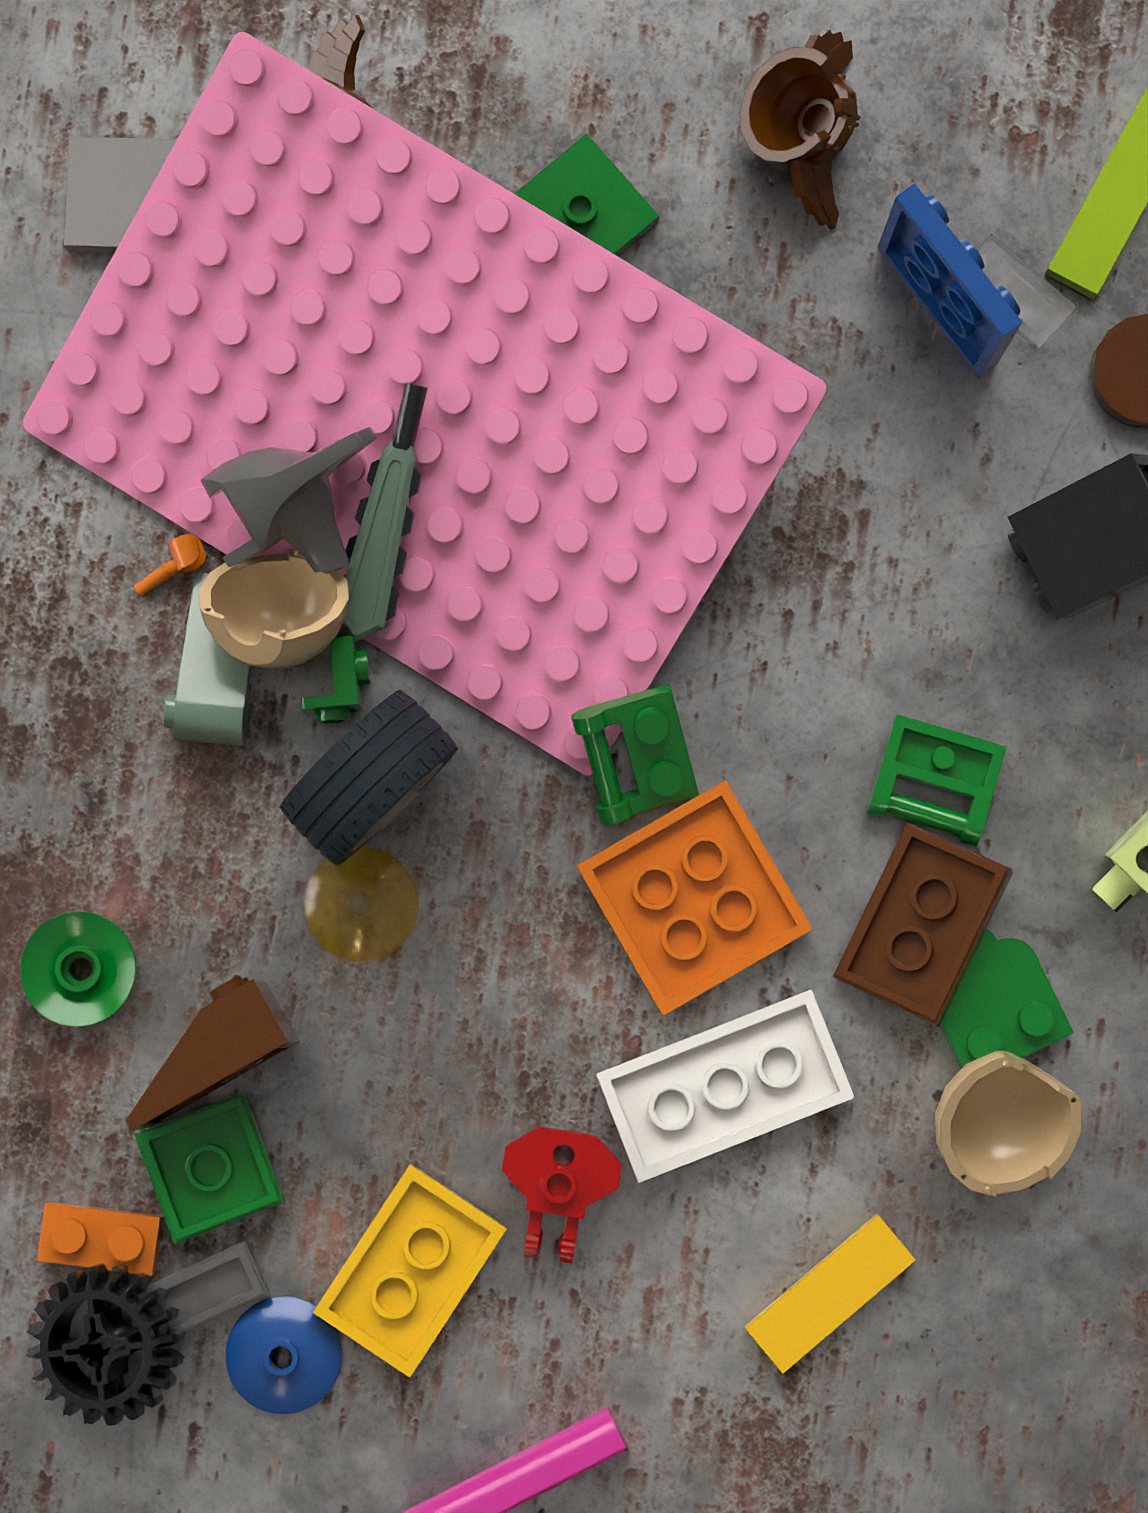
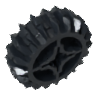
(105, 1391)

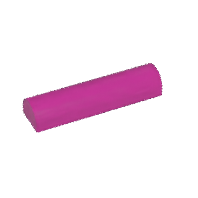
(533, 1469)

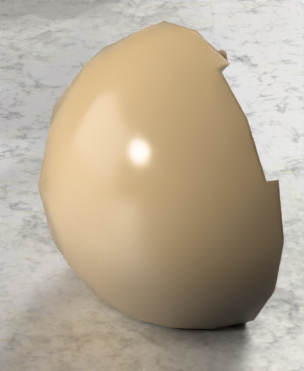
(273, 609)
(1006, 1124)

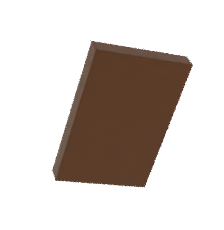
(923, 924)

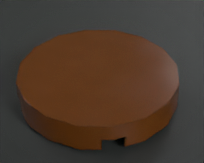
(1122, 371)

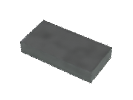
(212, 1287)

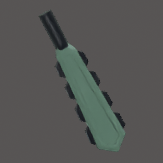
(384, 519)

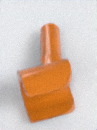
(187, 557)

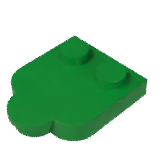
(1003, 1004)

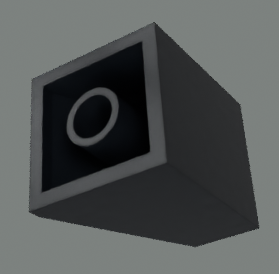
(1087, 538)

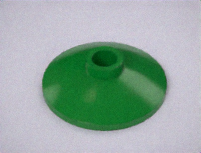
(49, 963)

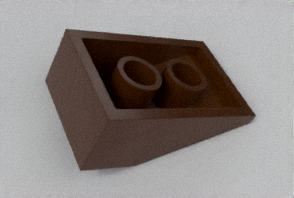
(220, 1044)

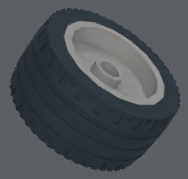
(368, 777)

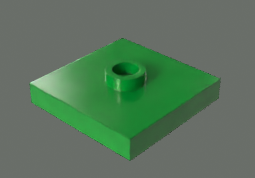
(591, 197)
(209, 1167)

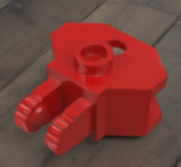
(557, 1186)

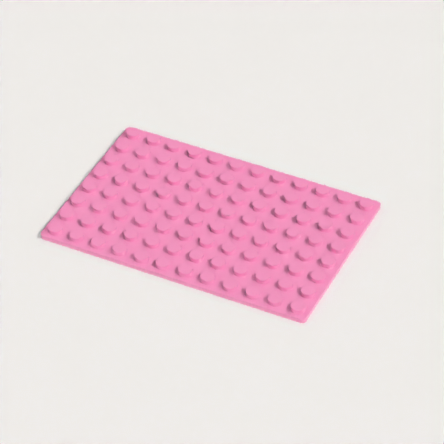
(577, 418)

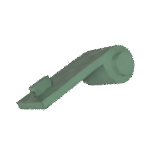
(211, 688)

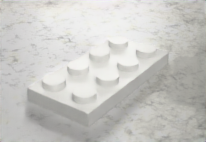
(725, 1086)

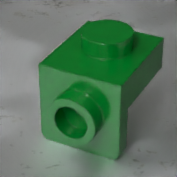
(349, 671)

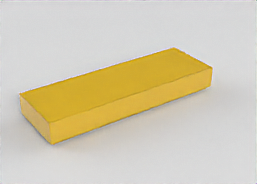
(829, 1293)

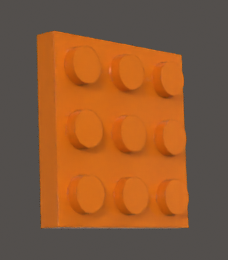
(694, 898)

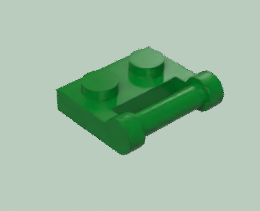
(653, 747)
(941, 761)

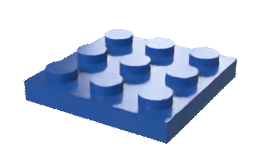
(949, 279)

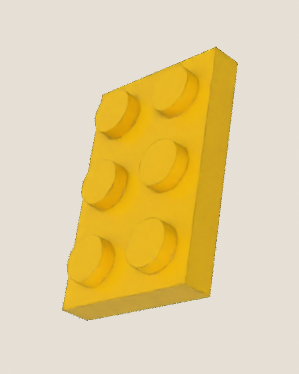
(410, 1270)

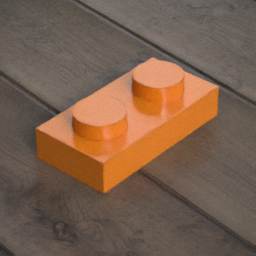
(99, 1236)

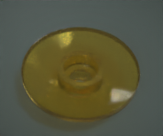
(386, 921)

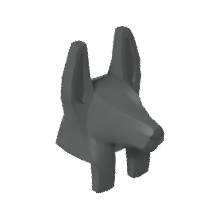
(288, 499)

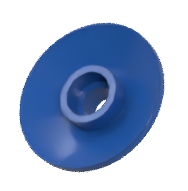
(314, 1351)

